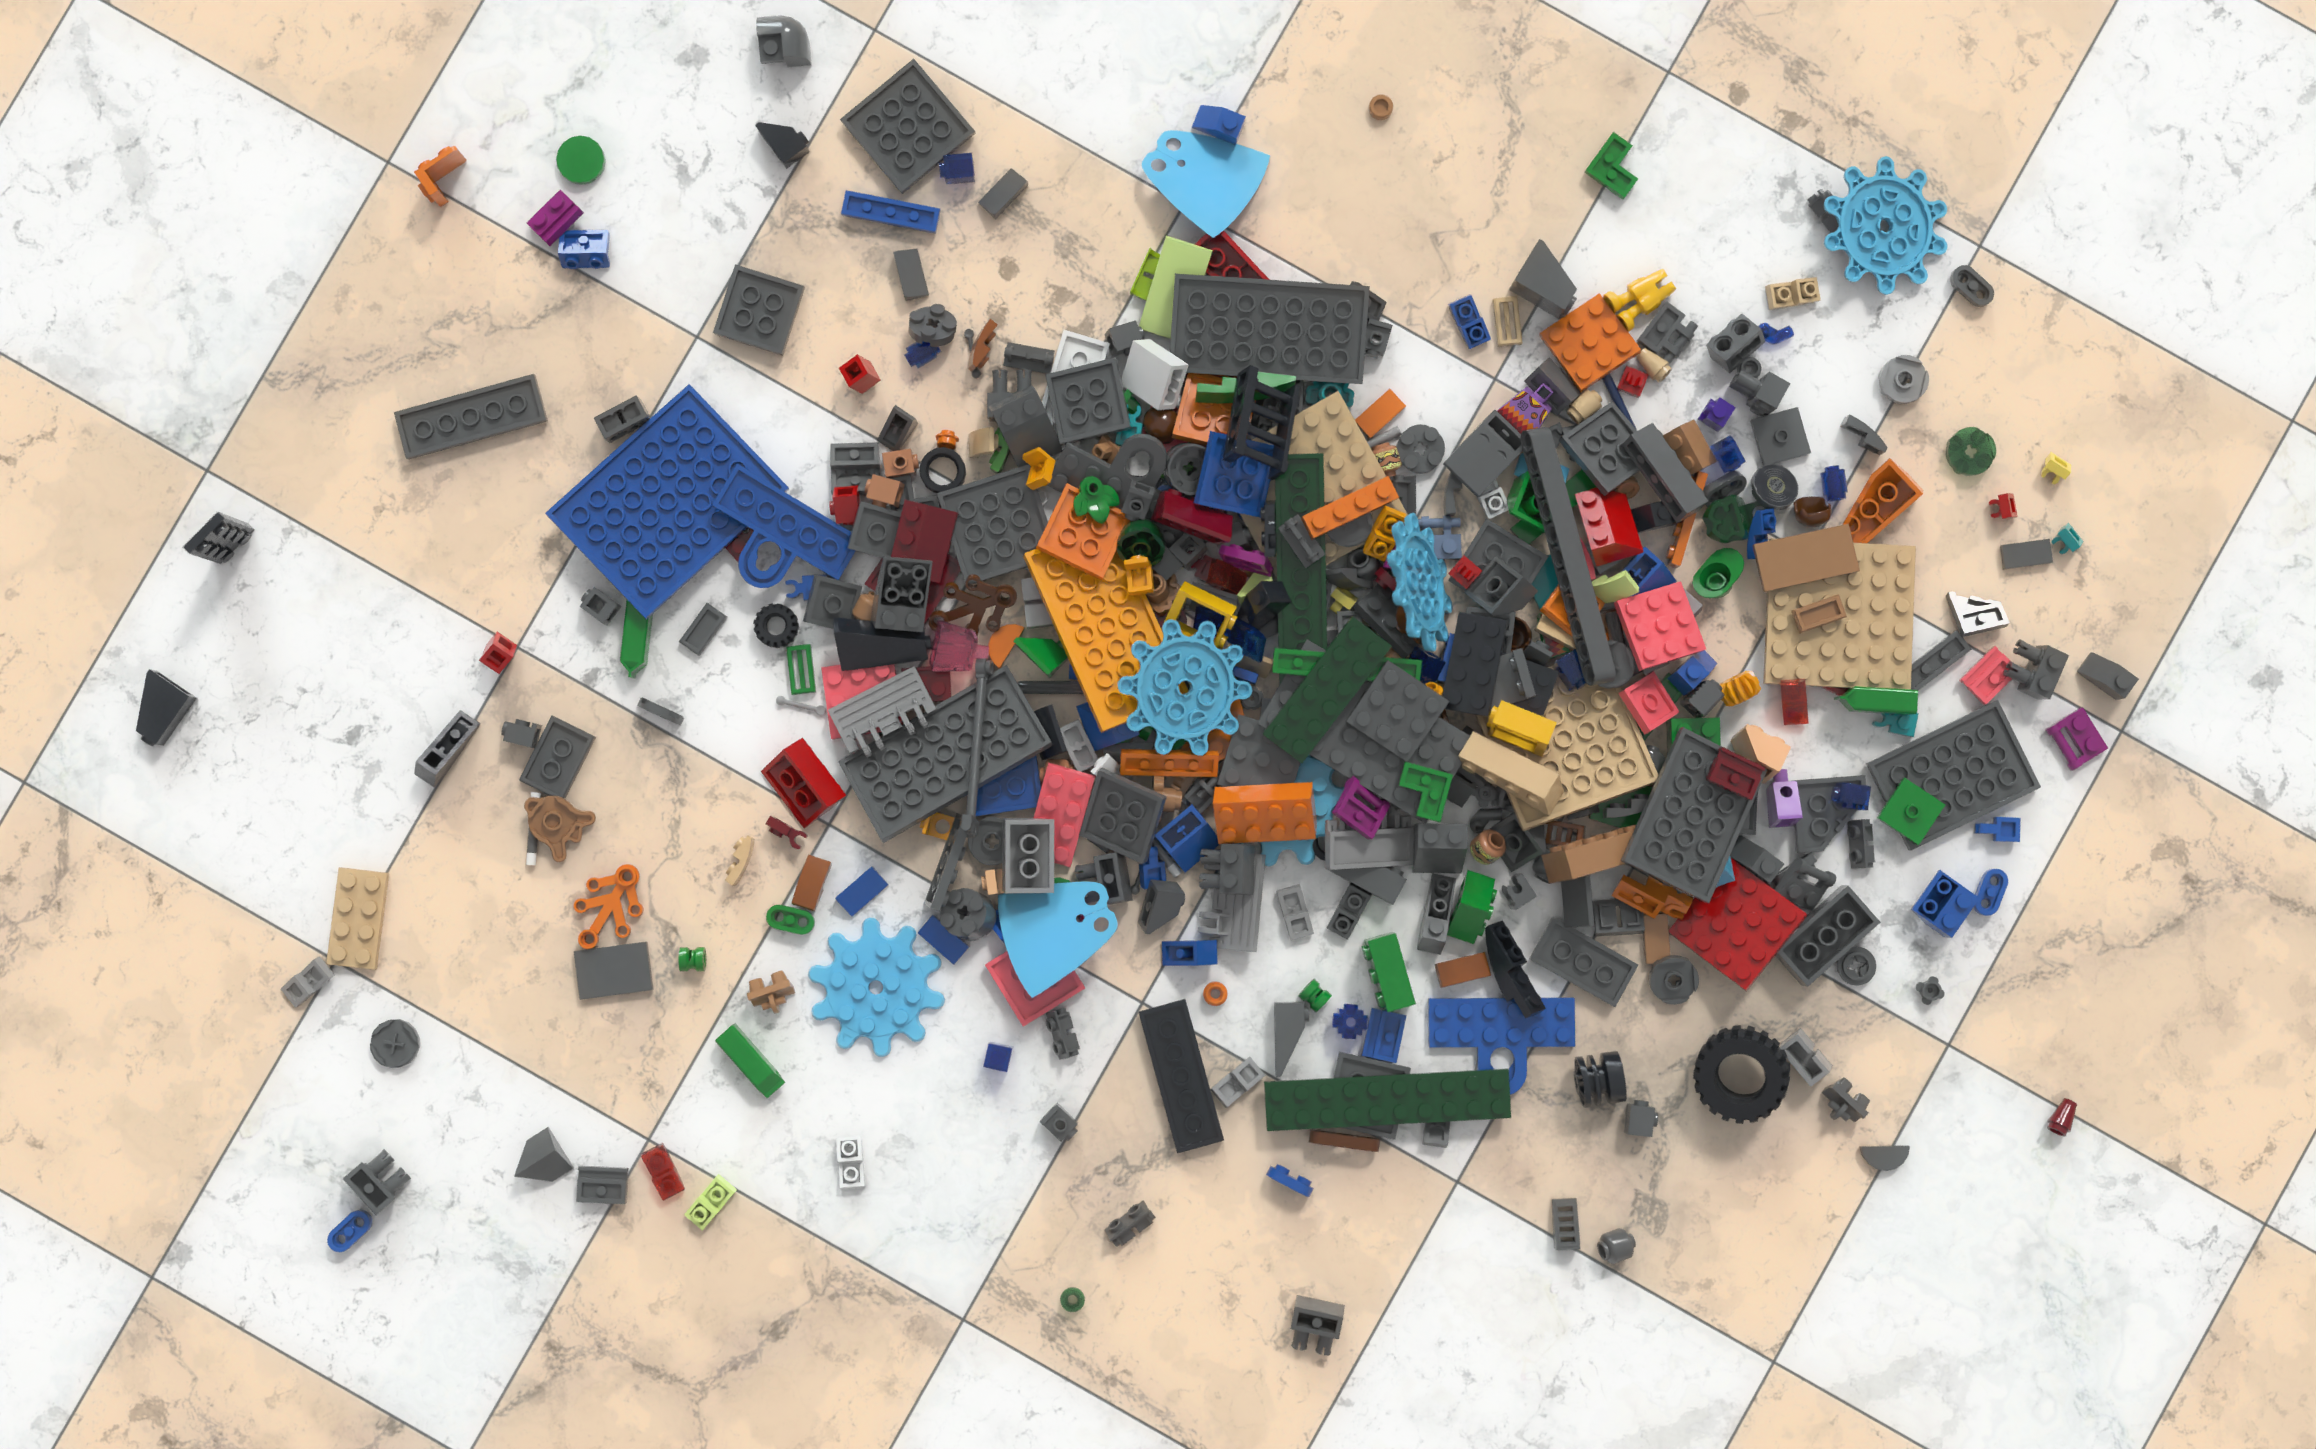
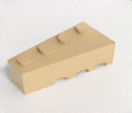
(1512, 772)

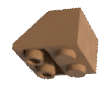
(1690, 447)

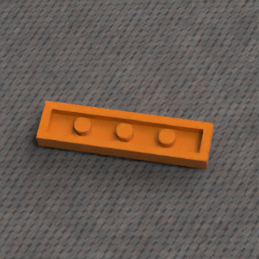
(1349, 507)
(1683, 529)
(1175, 763)

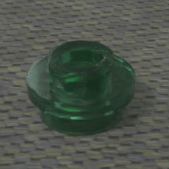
(1072, 1307)

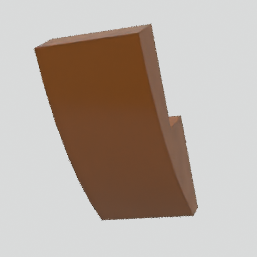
(979, 350)
(811, 883)
(1462, 969)

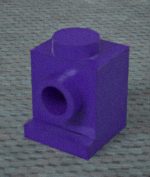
(1716, 413)

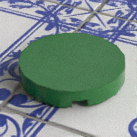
(580, 159)

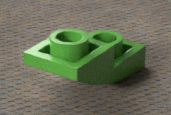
(999, 458)

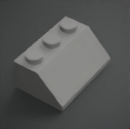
(1027, 855)

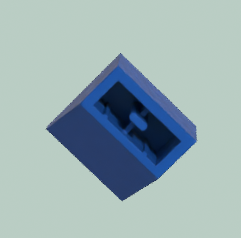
(1648, 571)
(1187, 837)
(1944, 904)

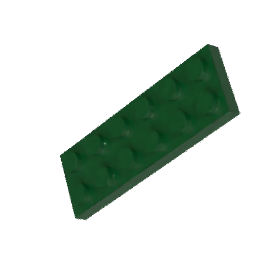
(1327, 689)

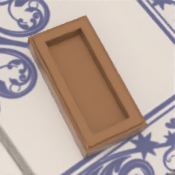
(1819, 613)
(1656, 938)

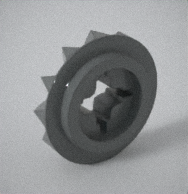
(1865, 972)

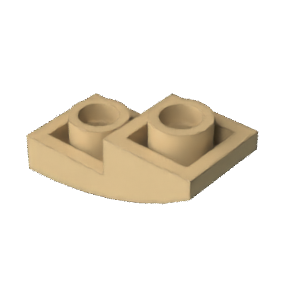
(1793, 293)
(982, 442)
(743, 852)

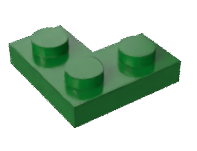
(1606, 167)
(1432, 784)

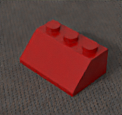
(1608, 525)
(803, 782)

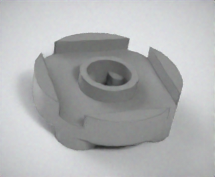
(1916, 373)

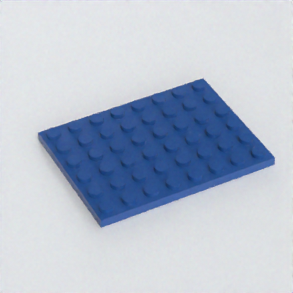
(649, 504)

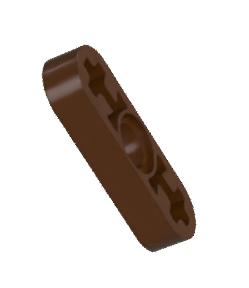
(1344, 1140)

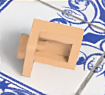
(992, 881)

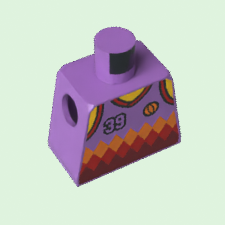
(1527, 408)

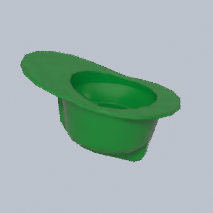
(1718, 573)

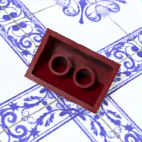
(1191, 518)
(926, 535)

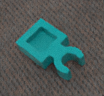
(1136, 427)
(1899, 724)

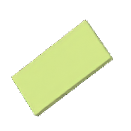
(1175, 258)

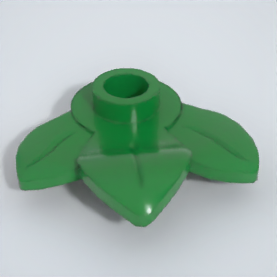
(1095, 503)

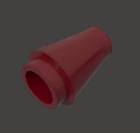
(2062, 1118)

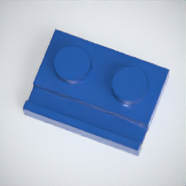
(1383, 1035)

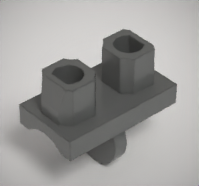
(1202, 793)
(1843, 1104)

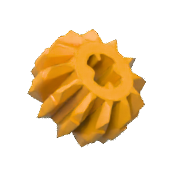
(1740, 688)

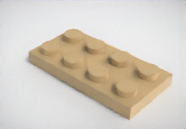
(357, 918)

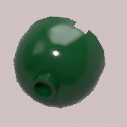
(1142, 539)

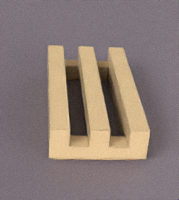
(1509, 341)

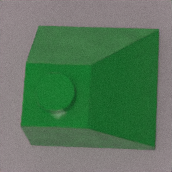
(1523, 503)
(1043, 652)

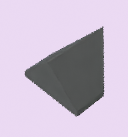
(543, 1158)

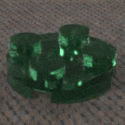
(1976, 439)

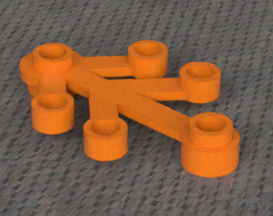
(611, 903)

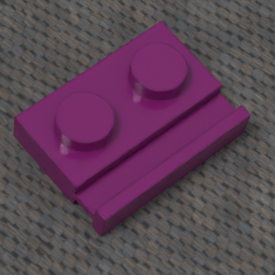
(555, 217)
(1245, 560)

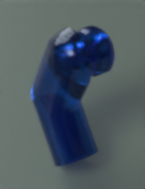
(1776, 336)

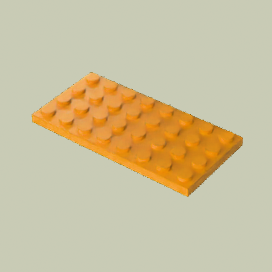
(1097, 629)

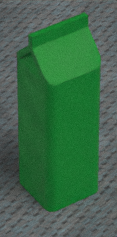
(635, 640)
(1880, 700)
(750, 1060)

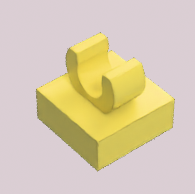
(2057, 466)
(1343, 598)

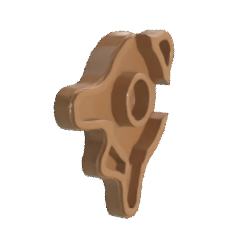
(555, 822)

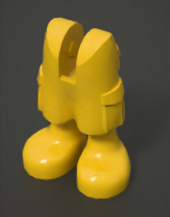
(1645, 294)

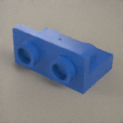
(584, 249)

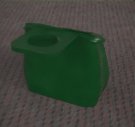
(1729, 519)

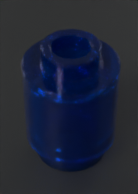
(921, 354)
(1834, 483)

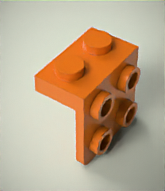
(431, 171)

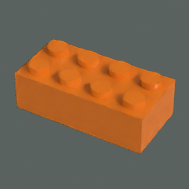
(1265, 813)

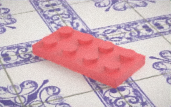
(1064, 799)

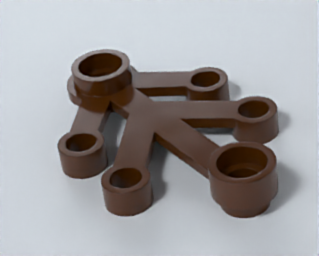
(976, 604)

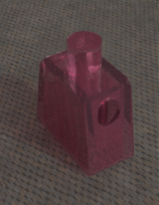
(955, 648)

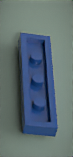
(890, 212)

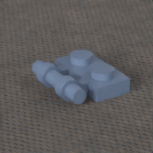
(1446, 545)

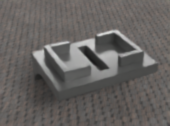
(1606, 919)

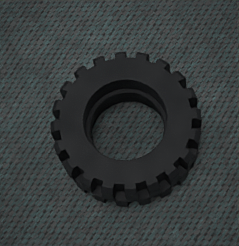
(1733, 1104)

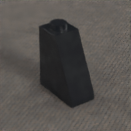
(161, 708)

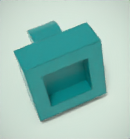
(2069, 537)

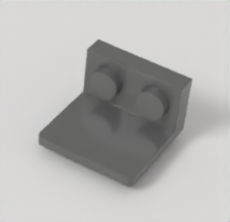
(1513, 679)

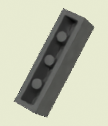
(1665, 472)

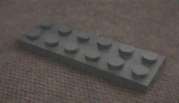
(470, 416)

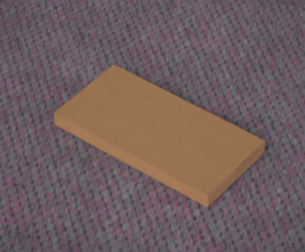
(1806, 558)

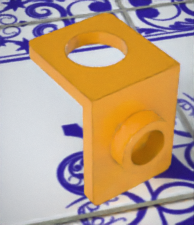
(929, 825)

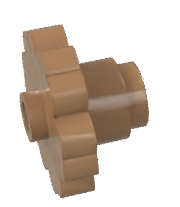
(1163, 594)
(1174, 797)

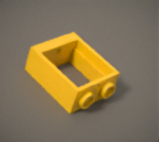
(1208, 600)
(1520, 728)

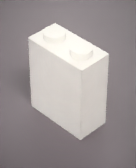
(1154, 374)

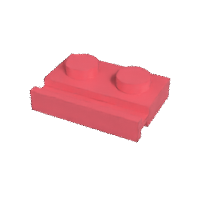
(1987, 676)

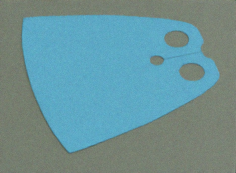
(1213, 182)
(1044, 933)

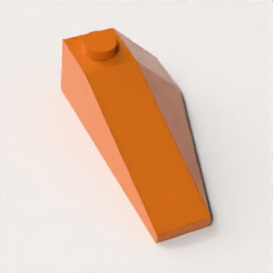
(1881, 501)

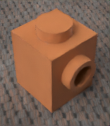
(900, 463)
(884, 491)

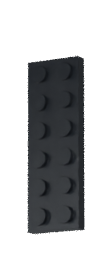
(1181, 1076)

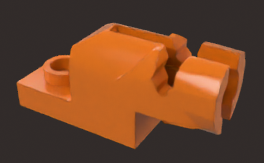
(1652, 897)

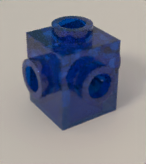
(1340, 1018)

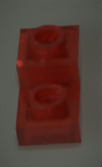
(1226, 577)
(1794, 701)
(663, 1171)

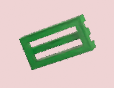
(794, 691)

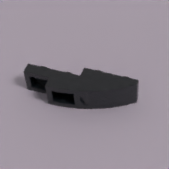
(1506, 964)

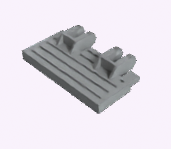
(881, 708)
(1351, 850)
(1240, 913)

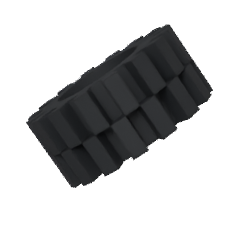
(765, 615)

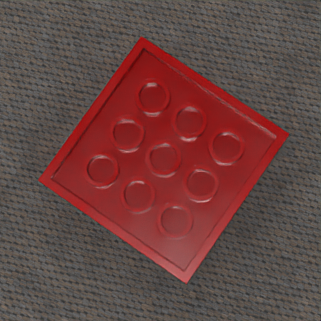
(1739, 927)

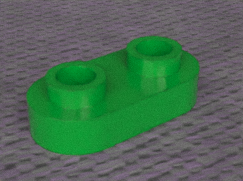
(791, 919)

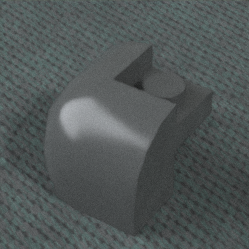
(783, 41)

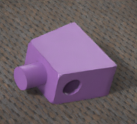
(1783, 810)

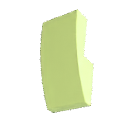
(1615, 587)
(710, 1202)

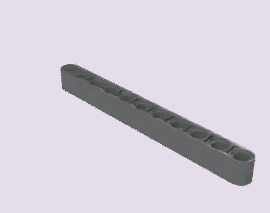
(1568, 556)

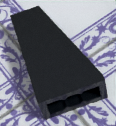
(865, 646)

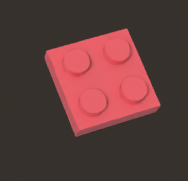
(1649, 702)

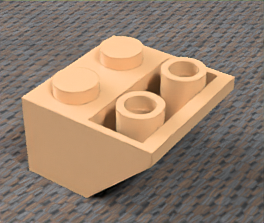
(1761, 749)

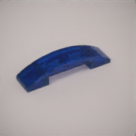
(1241, 634)

